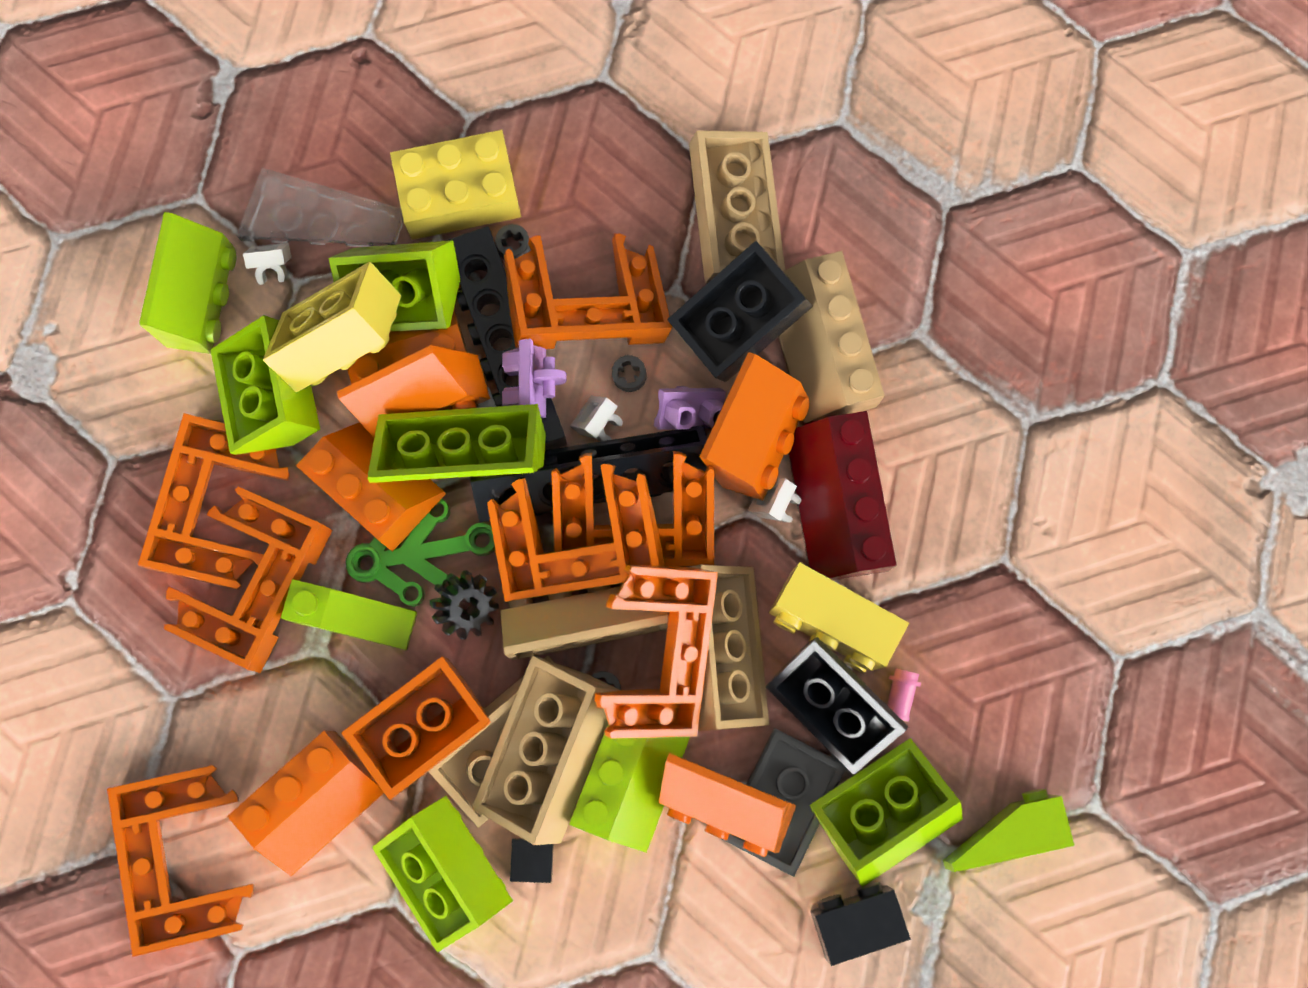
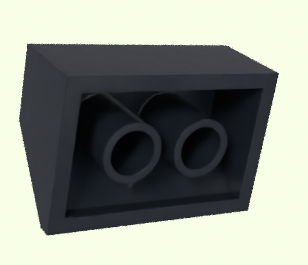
(836, 705)

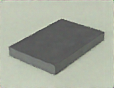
(799, 777)

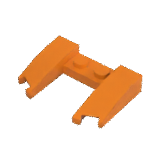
(635, 314)
(169, 538)
(683, 543)
(532, 573)
(248, 633)
(676, 706)
(151, 915)

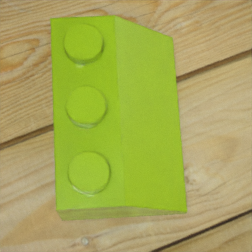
(420, 272)
(187, 285)
(255, 401)
(625, 789)
(887, 812)
(442, 873)

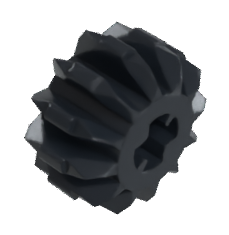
(456, 618)

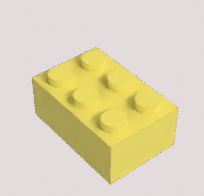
(455, 184)
(333, 328)
(838, 618)

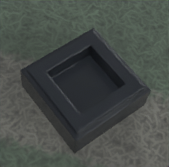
(531, 862)

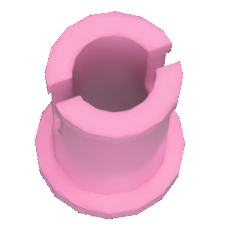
(902, 692)

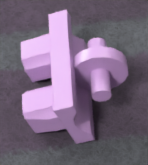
(535, 373)
(688, 407)

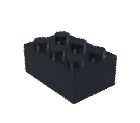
(739, 312)

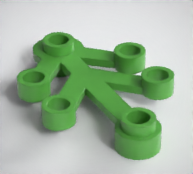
(414, 555)

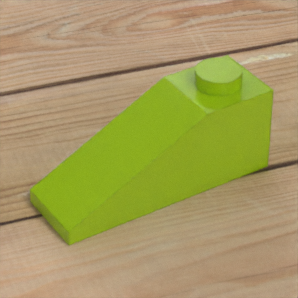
(348, 614)
(1017, 831)

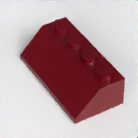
(841, 497)

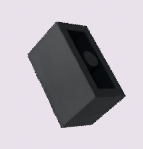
(859, 923)

